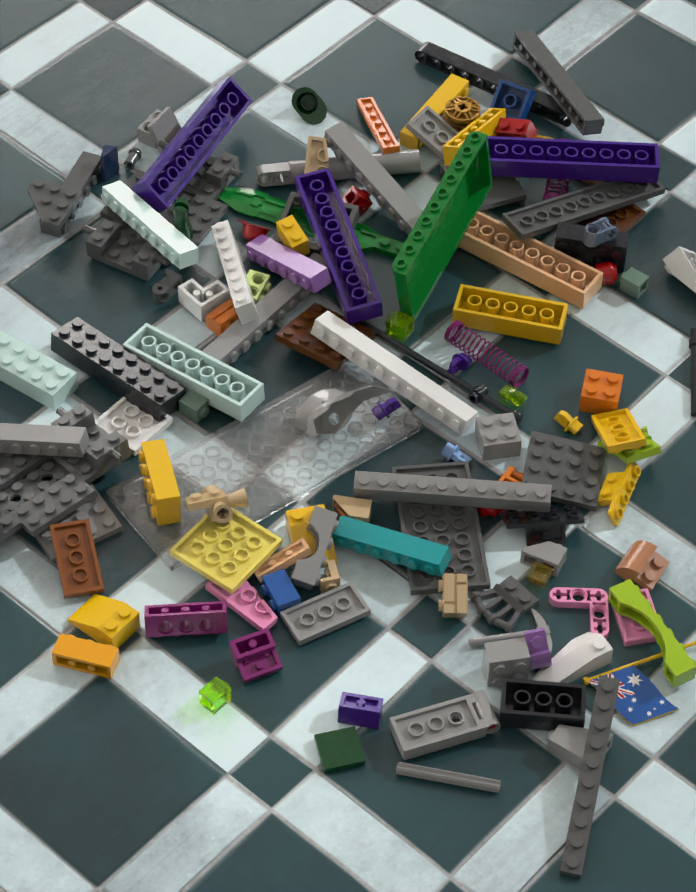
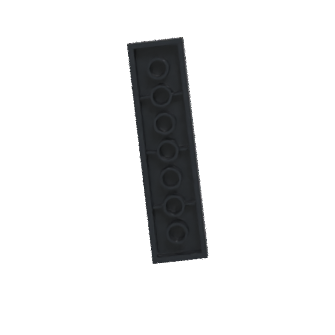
(117, 368)

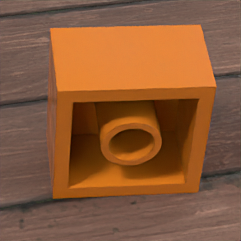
(600, 391)

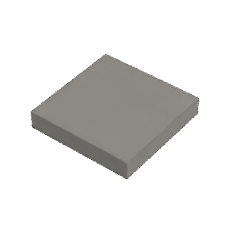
(164, 127)

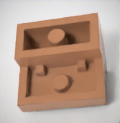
(642, 564)

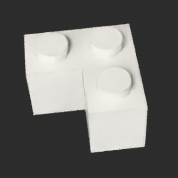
(202, 300)

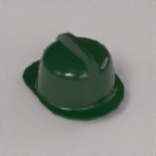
(309, 105)

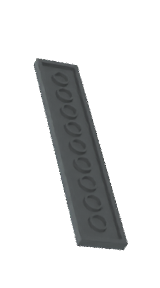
(578, 206)

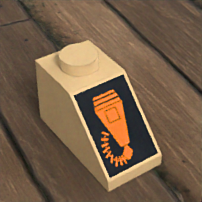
(353, 507)

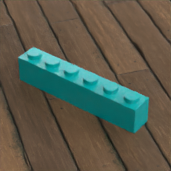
(391, 546)

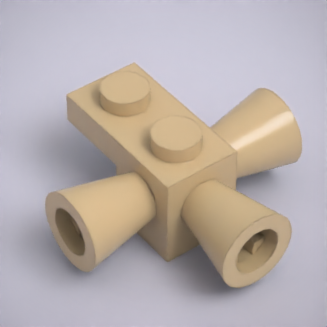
(217, 503)

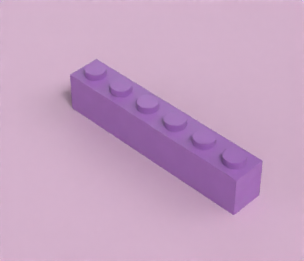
(288, 263)

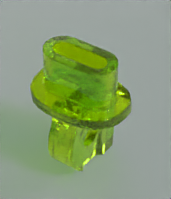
(512, 394)

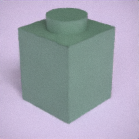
(633, 282)
(194, 406)

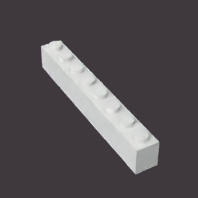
(235, 272)

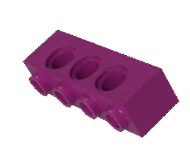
(194, 612)

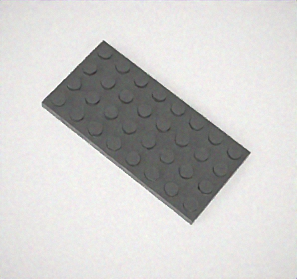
(447, 526)

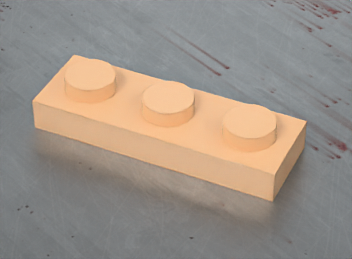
(284, 558)

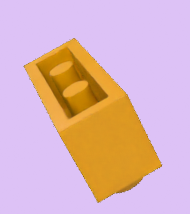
(85, 655)

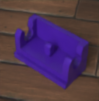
(360, 710)

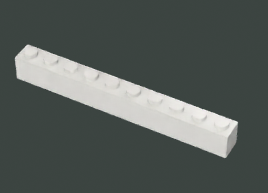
(394, 372)

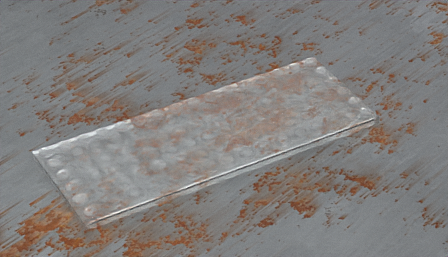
(269, 458)

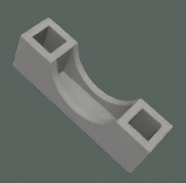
(306, 570)

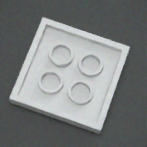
(132, 424)

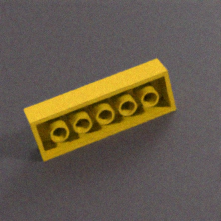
(510, 314)

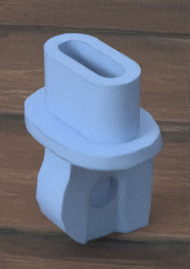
(453, 452)

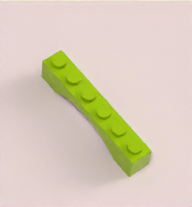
(629, 602)

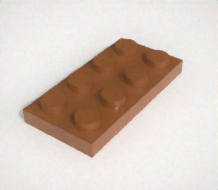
(76, 558)

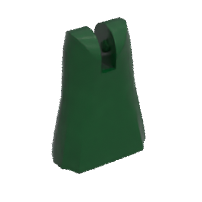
(181, 218)

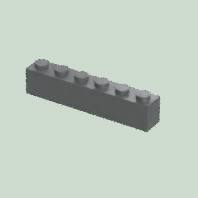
(82, 178)

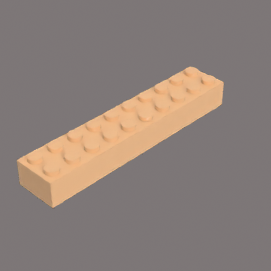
(532, 261)

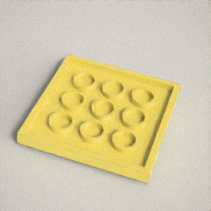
(226, 551)

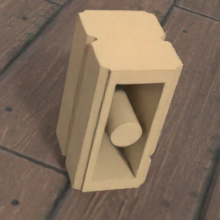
(454, 595)

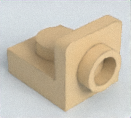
(331, 578)

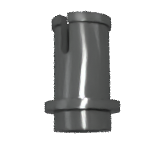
(133, 157)

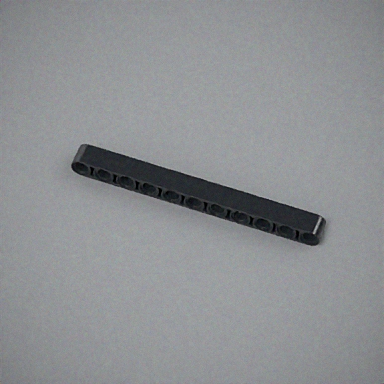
(486, 79)

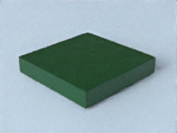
(339, 749)

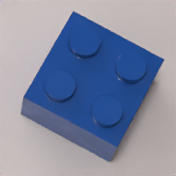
(513, 98)

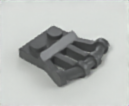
(512, 595)

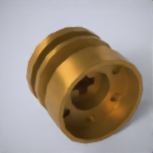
(461, 112)

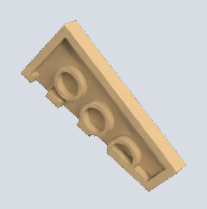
(316, 154)

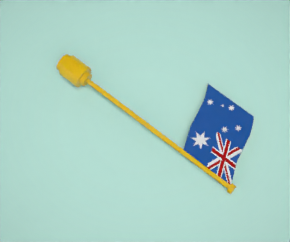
(637, 696)

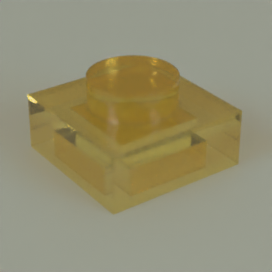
(539, 574)

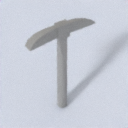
(540, 623)

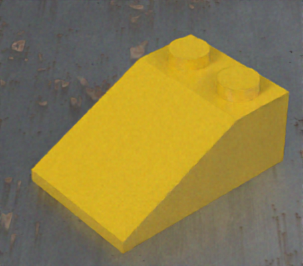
(296, 527)
(106, 620)

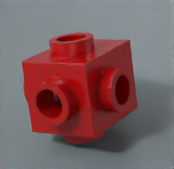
(359, 198)

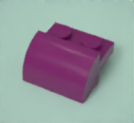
(255, 655)

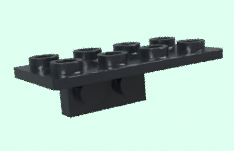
(543, 525)

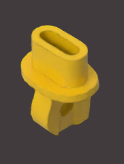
(568, 422)

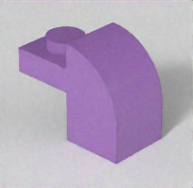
(538, 648)

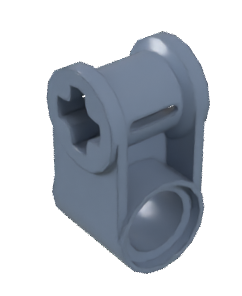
(599, 232)

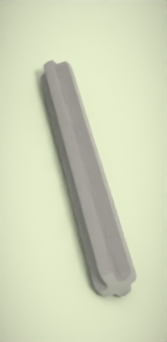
(448, 777)

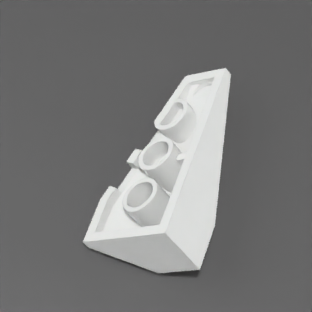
(683, 266)
(577, 659)

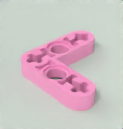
(593, 605)

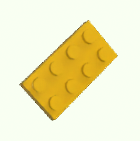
(618, 430)

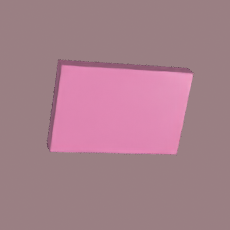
(630, 630)

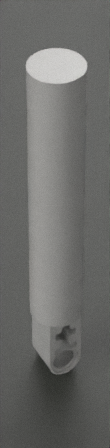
(284, 173)

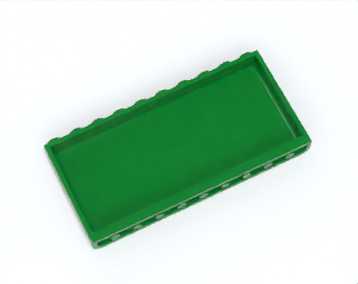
(442, 224)

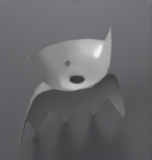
(313, 415)

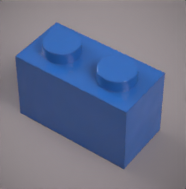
(279, 591)

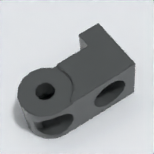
(166, 287)

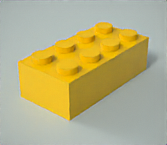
(160, 482)

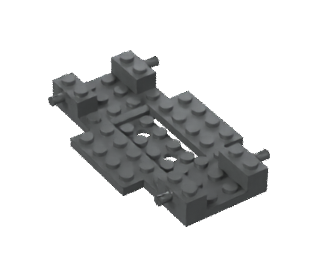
(125, 249)
(48, 502)

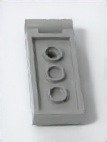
(443, 725)

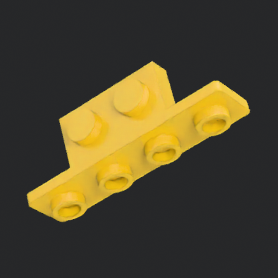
(618, 490)

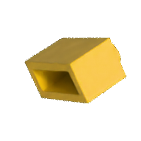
(292, 235)

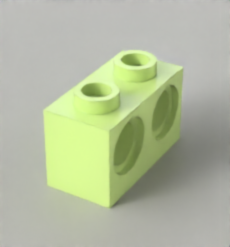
(259, 284)

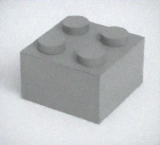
(498, 436)
(505, 660)

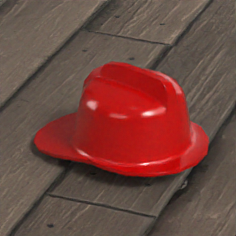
(252, 231)

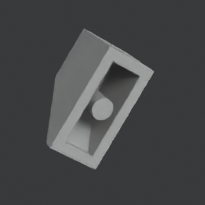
(546, 553)

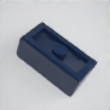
(109, 162)

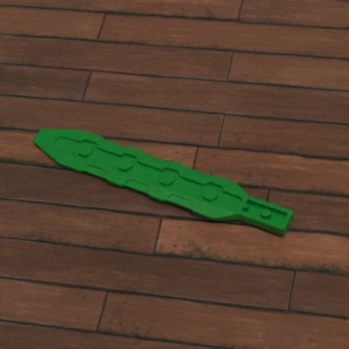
(261, 205)

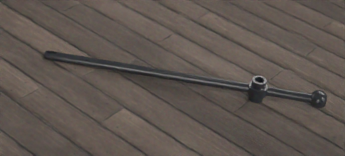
(476, 394)

